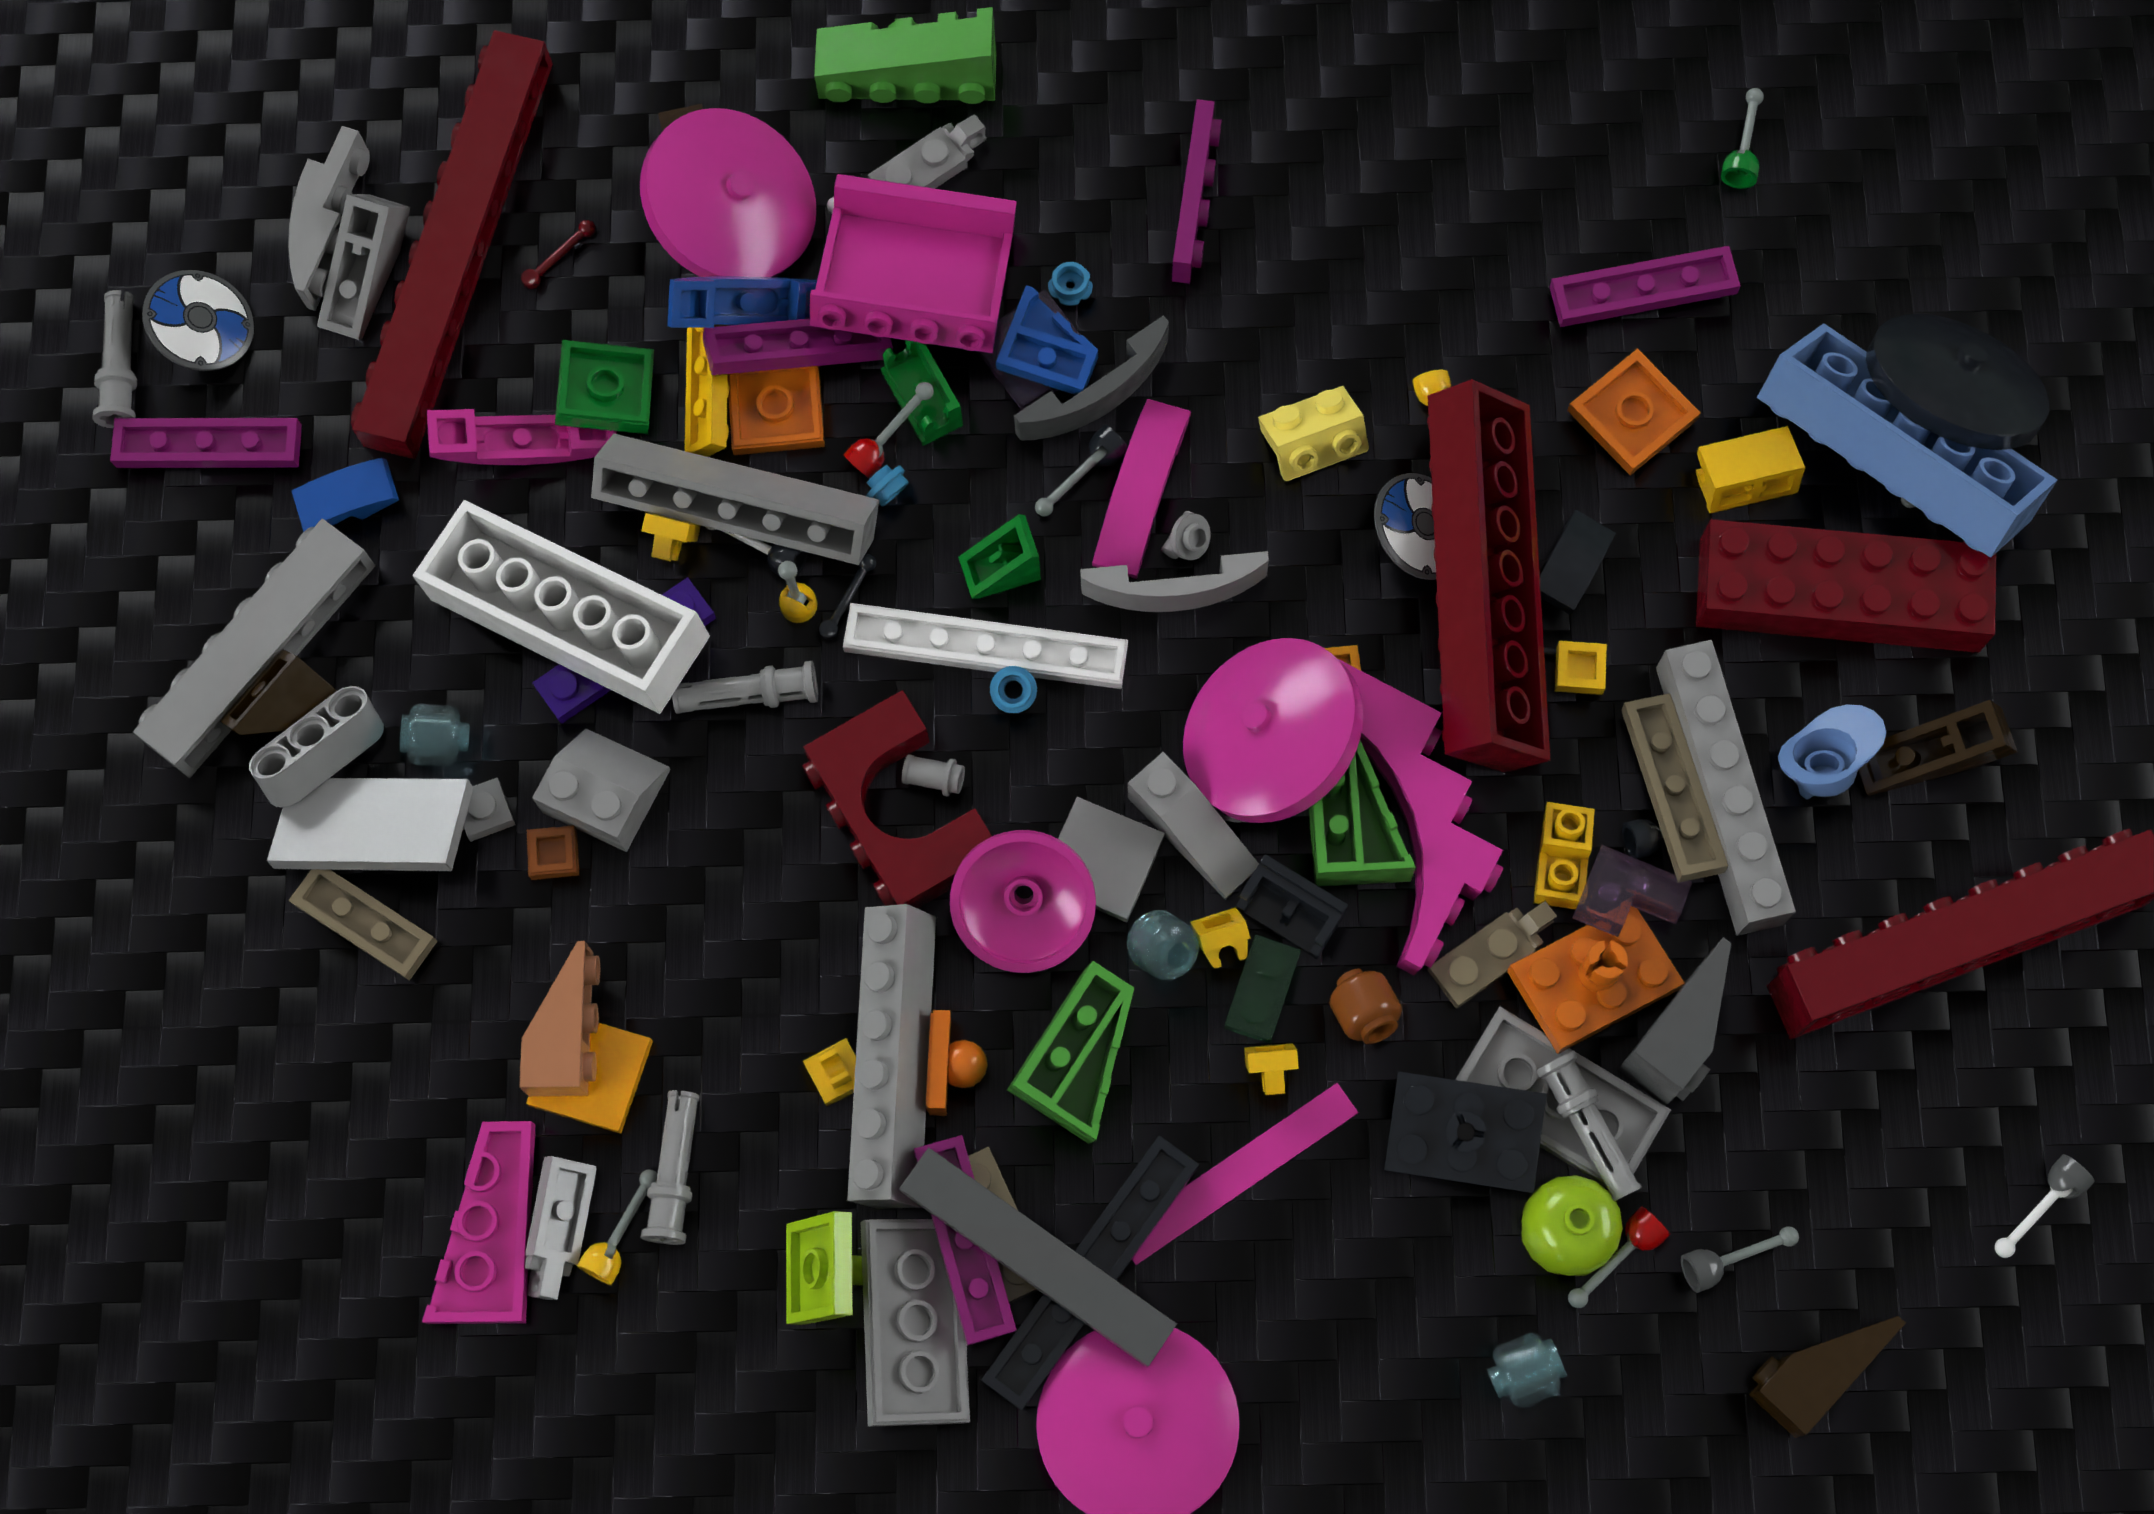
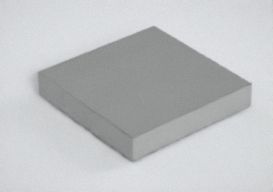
(1115, 852)

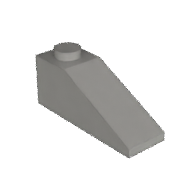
(361, 262)
(1191, 824)

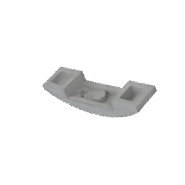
(1113, 588)

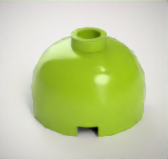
(1571, 1226)

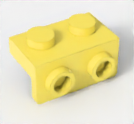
(1315, 432)

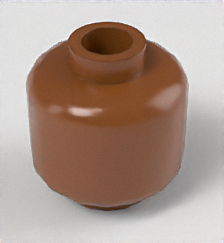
(1365, 1006)

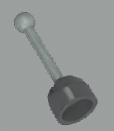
(1705, 1268)

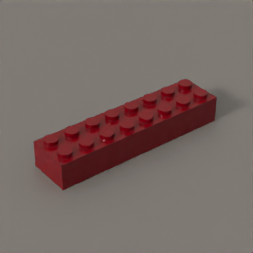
(1487, 578)
(1965, 933)

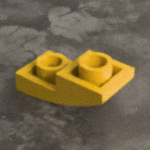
(1563, 854)

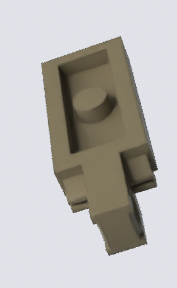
(1490, 953)

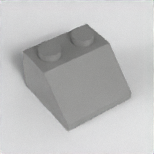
(600, 788)

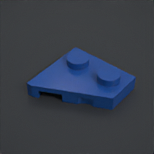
(1046, 348)

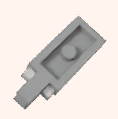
(934, 156)
(557, 1224)

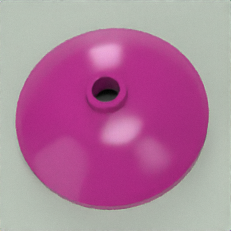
(1018, 931)

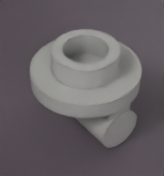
(1188, 537)

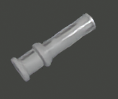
(115, 377)
(768, 687)
(1578, 1104)
(670, 1191)

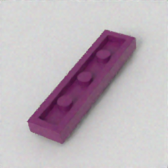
(1194, 209)
(1644, 286)
(786, 346)
(206, 442)
(971, 1271)

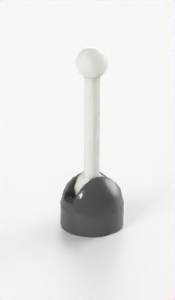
(2067, 1181)

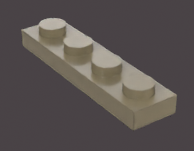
(1674, 788)

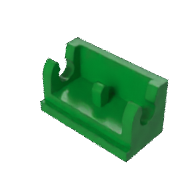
(904, 372)

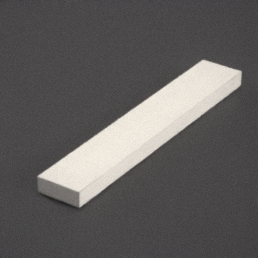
(985, 645)

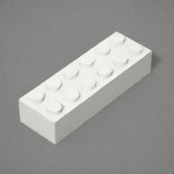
(562, 606)

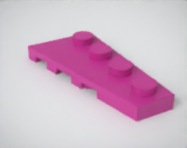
(485, 1258)

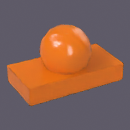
(956, 1063)

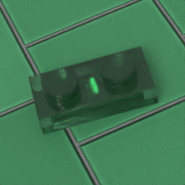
(1262, 989)

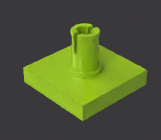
(820, 1268)

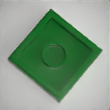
(604, 387)

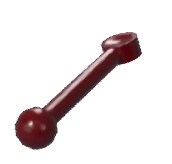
(531, 277)

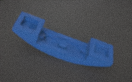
(737, 300)

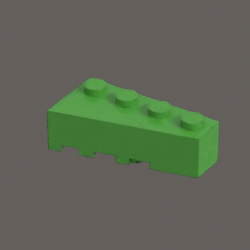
(909, 60)

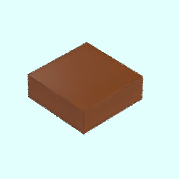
(552, 852)

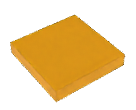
(619, 1069)

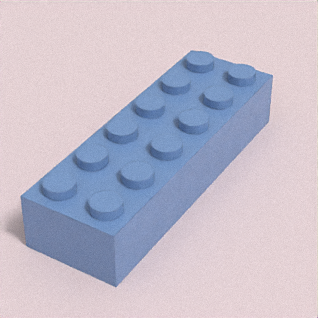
(1968, 489)

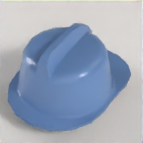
(1832, 750)

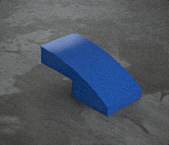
(346, 493)

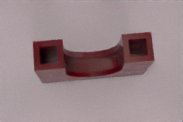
(846, 765)

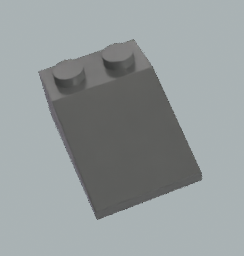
(1677, 1044)

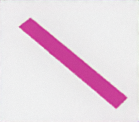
(1250, 1165)

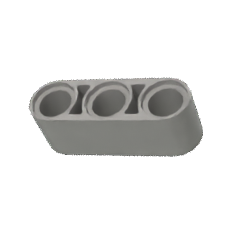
(316, 746)

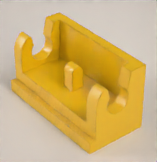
(1749, 469)

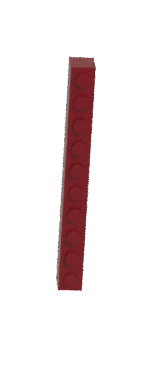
(452, 245)

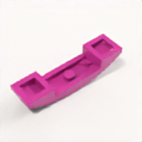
(509, 439)
(1140, 486)

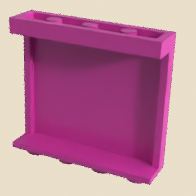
(914, 264)

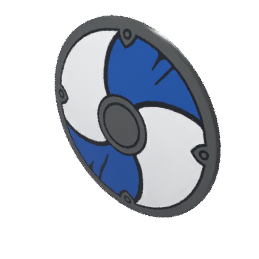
(198, 320)
(1407, 524)

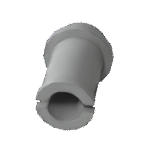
(933, 774)

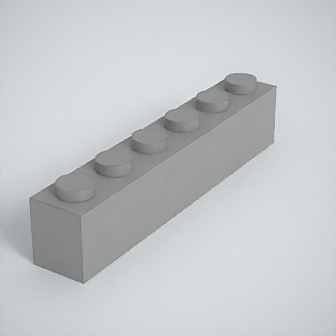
(735, 498)
(280, 615)
(1754, 876)
(891, 1053)

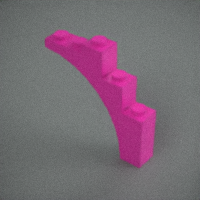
(1430, 798)

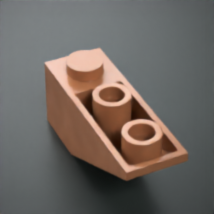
(557, 1041)

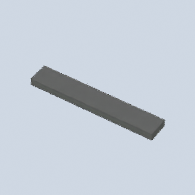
(1038, 1257)

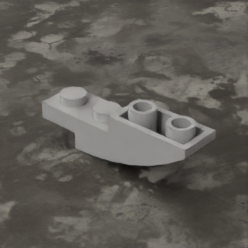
(318, 213)

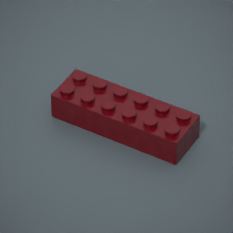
(1845, 586)

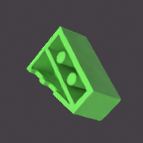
(1356, 833)
(1076, 1054)

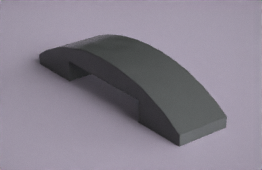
(1051, 418)

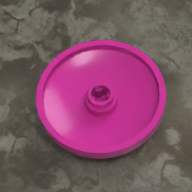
(727, 195)
(1273, 730)
(1135, 1433)

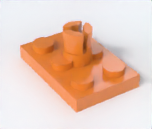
(1594, 980)

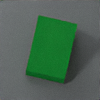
(1002, 560)

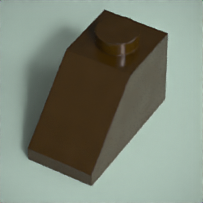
(278, 697)

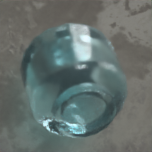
(433, 735)
(1162, 945)
(1526, 1369)

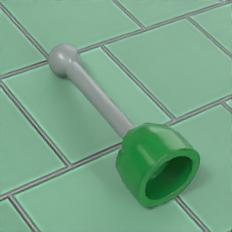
(1742, 166)

